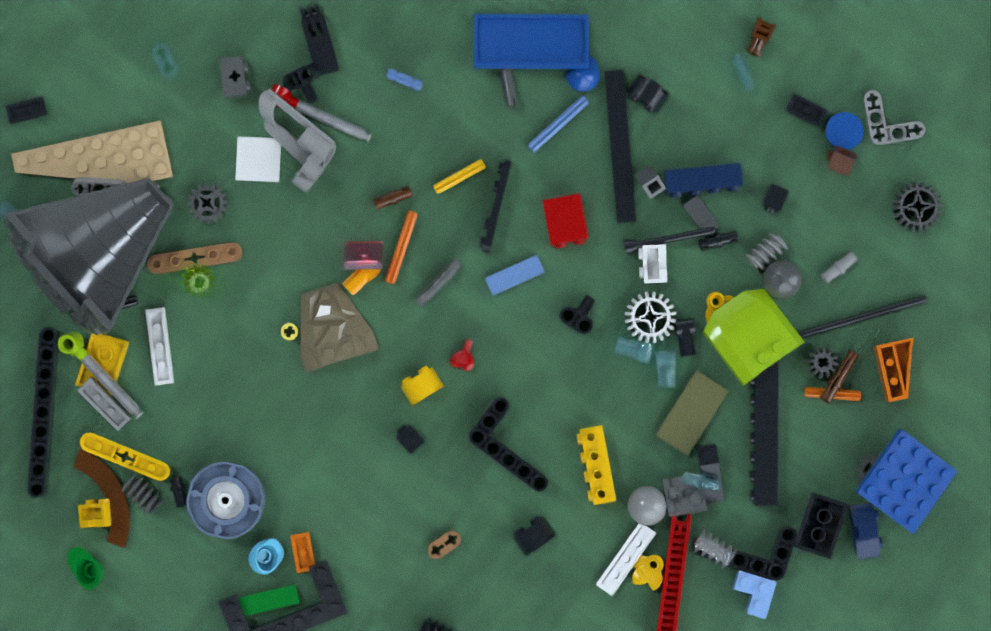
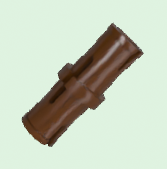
(392, 197)

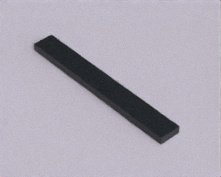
(620, 146)

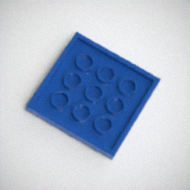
(906, 481)

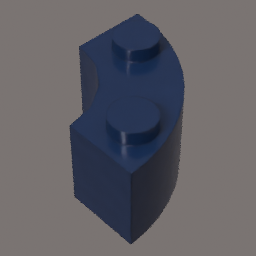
(865, 530)

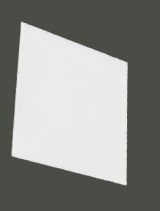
(258, 159)

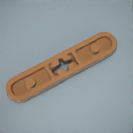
(213, 256)

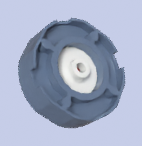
(207, 503)

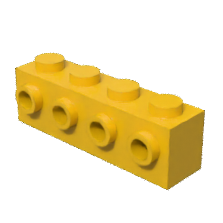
(597, 465)

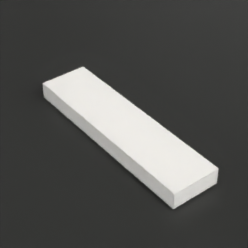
(159, 346)
(626, 559)

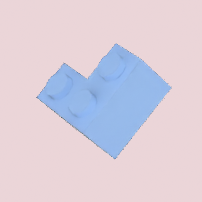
(760, 592)

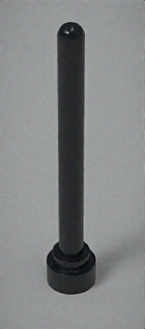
(632, 246)

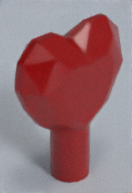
(463, 357)

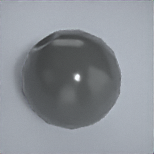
(782, 279)

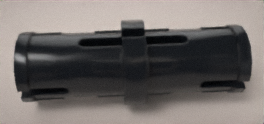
(718, 240)

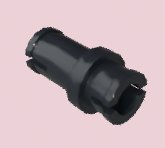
(178, 491)

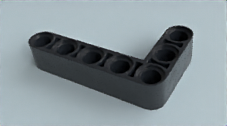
(498, 457)
(767, 565)

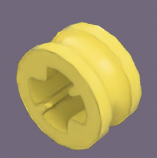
(286, 326)

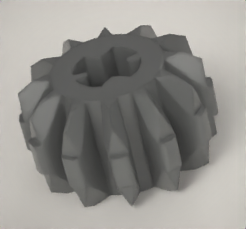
(821, 355)

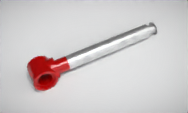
(321, 115)

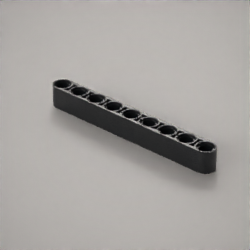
(38, 421)

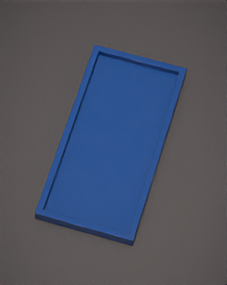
(531, 41)

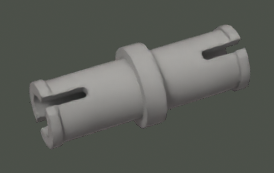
(839, 267)

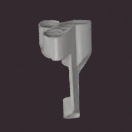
(312, 149)

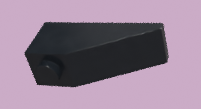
(709, 466)

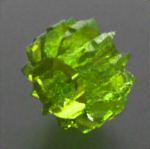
(201, 273)

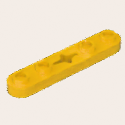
(107, 449)

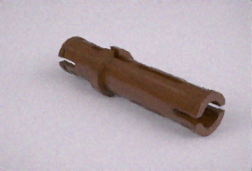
(835, 383)

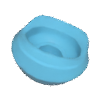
(266, 556)

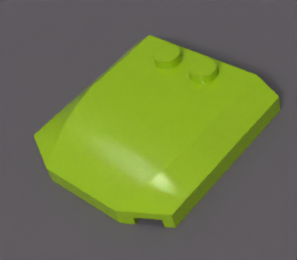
(751, 334)

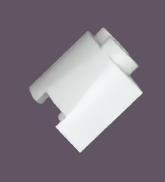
(653, 263)

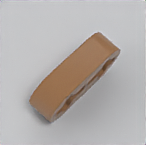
(447, 548)

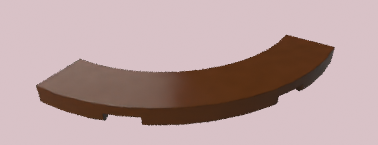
(111, 489)

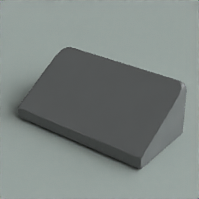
(699, 213)

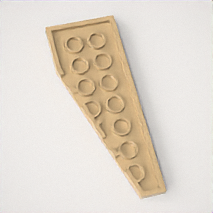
(119, 154)

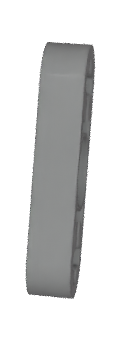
(85, 181)

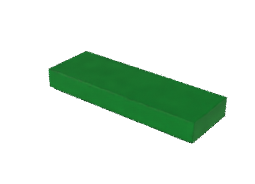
(269, 600)

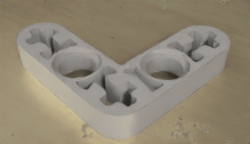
(887, 130)

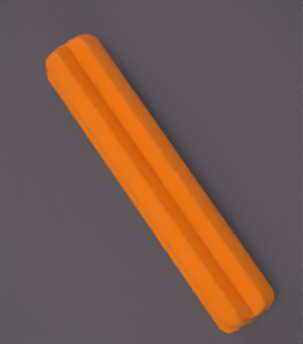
(850, 395)

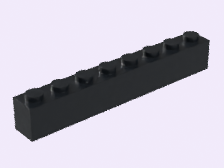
(764, 437)

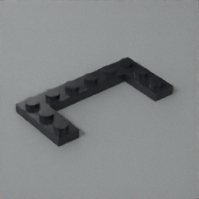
(328, 609)

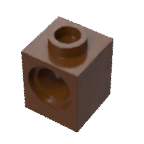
(841, 160)

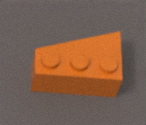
(894, 368)

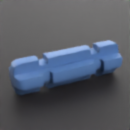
(404, 79)

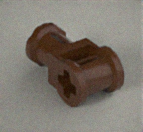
(761, 33)

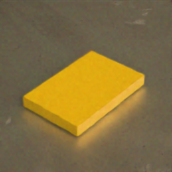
(108, 353)

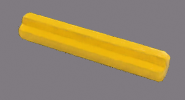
(459, 176)

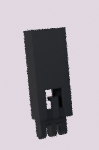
(319, 46)

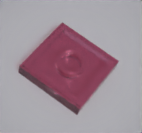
(363, 255)

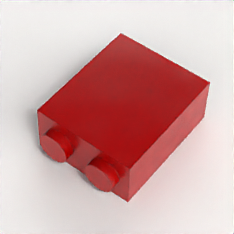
(565, 220)

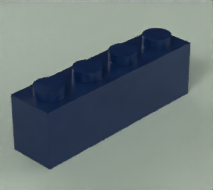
(703, 179)

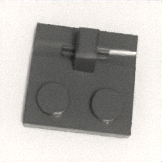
(682, 497)

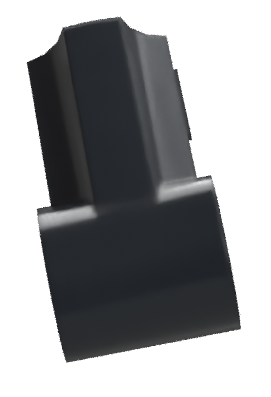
(685, 332)

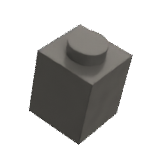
(650, 181)

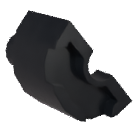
(648, 93)
(534, 536)

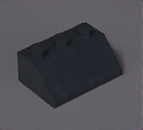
(821, 525)

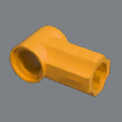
(359, 279)

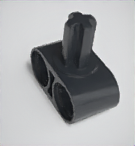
(303, 80)
(579, 315)

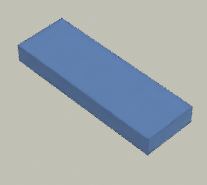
(514, 275)

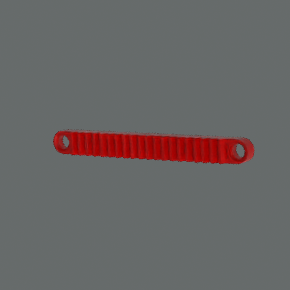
(673, 574)

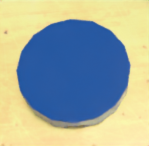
(844, 130)

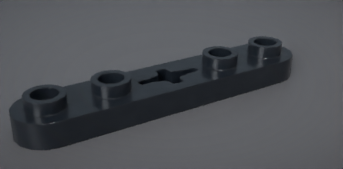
(499, 188)

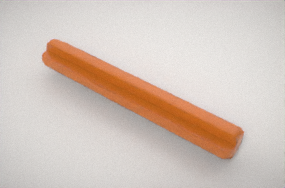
(401, 247)

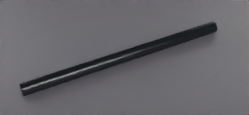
(863, 316)

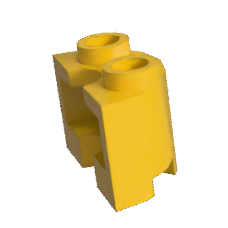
(421, 385)
(95, 514)

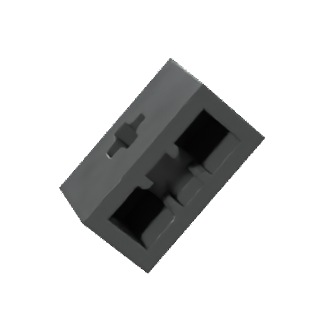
(228, 67)

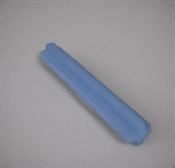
(558, 123)

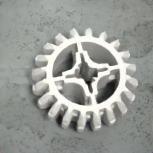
(647, 300)

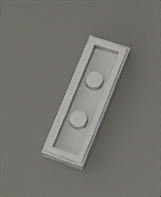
(104, 403)

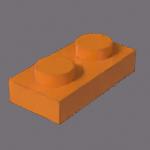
(302, 551)

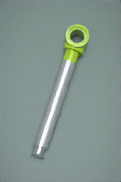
(95, 368)

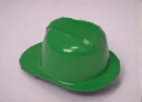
(86, 569)

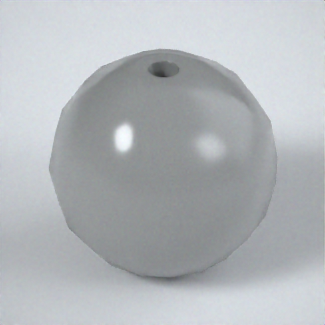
(647, 505)

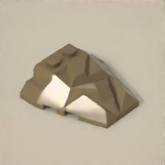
(332, 328)

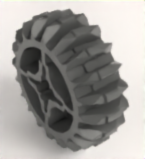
(917, 198)

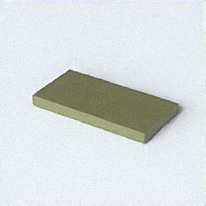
(691, 413)

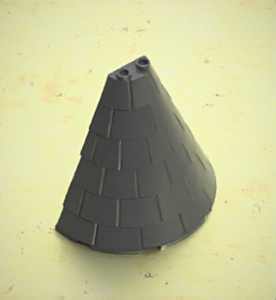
(90, 248)

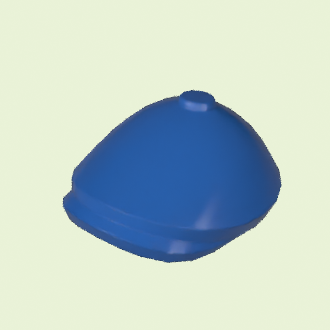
(584, 79)

